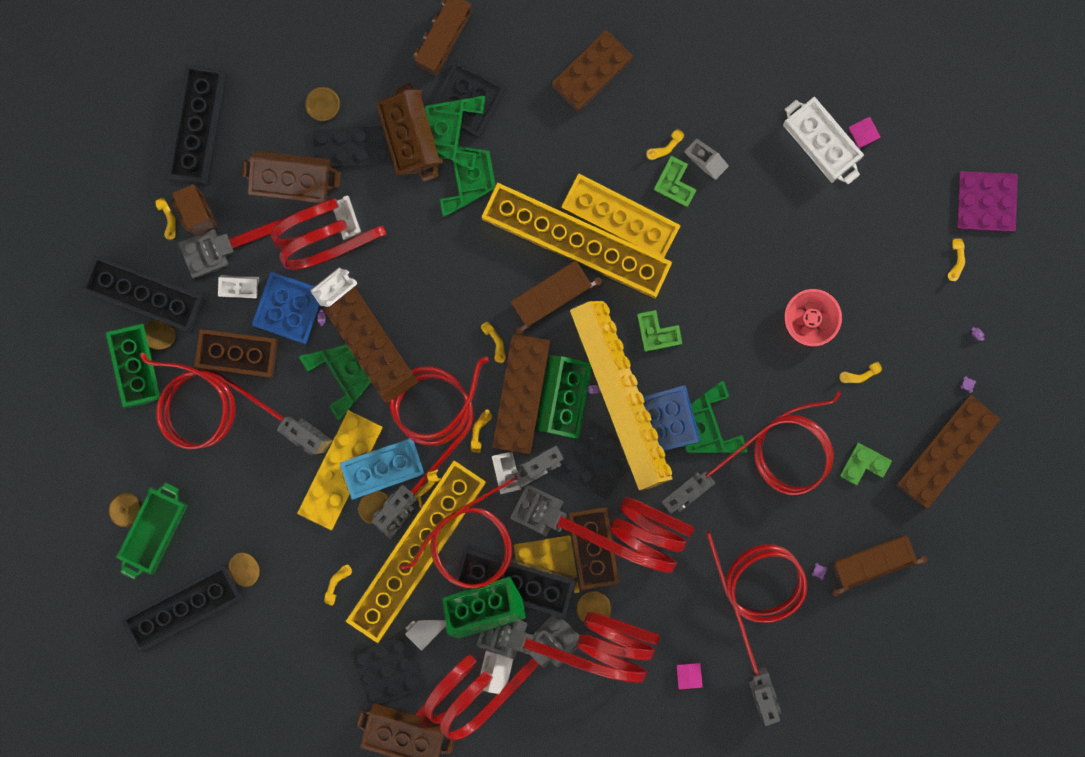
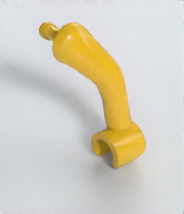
(656, 153)
(170, 231)
(955, 272)
(500, 350)
(847, 377)
(484, 418)
(432, 479)
(344, 572)

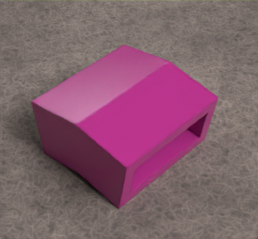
(863, 132)
(689, 676)

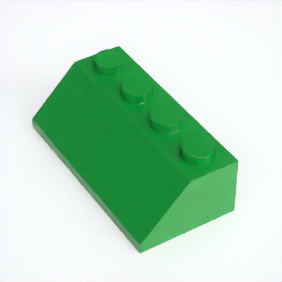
(134, 377)
(563, 396)
(483, 608)

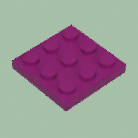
(987, 201)

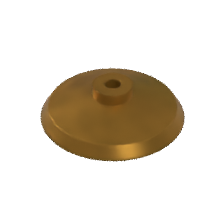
(322, 104)
(159, 334)
(370, 505)
(124, 509)
(244, 569)
(593, 602)

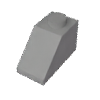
(706, 158)
(424, 631)

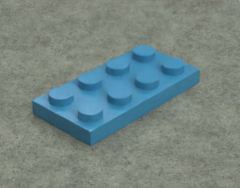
(381, 468)

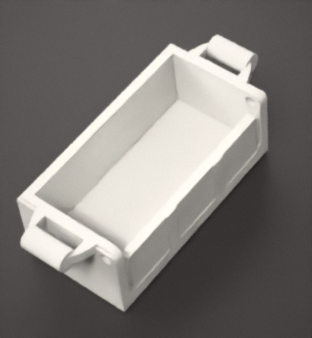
(823, 140)

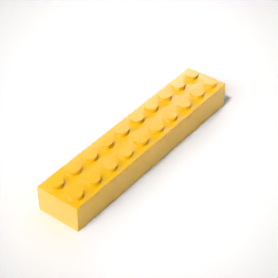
(576, 240)
(621, 394)
(395, 585)

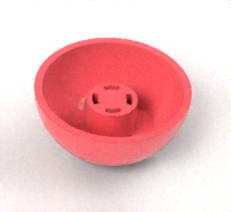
(822, 313)

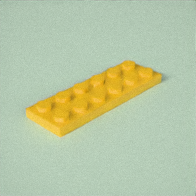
(620, 216)
(329, 490)

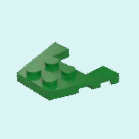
(445, 126)
(470, 183)
(346, 371)
(707, 426)

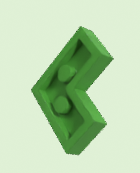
(670, 184)
(653, 336)
(862, 459)

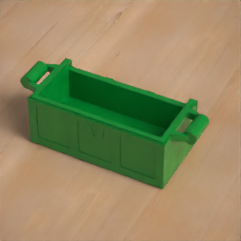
(151, 531)

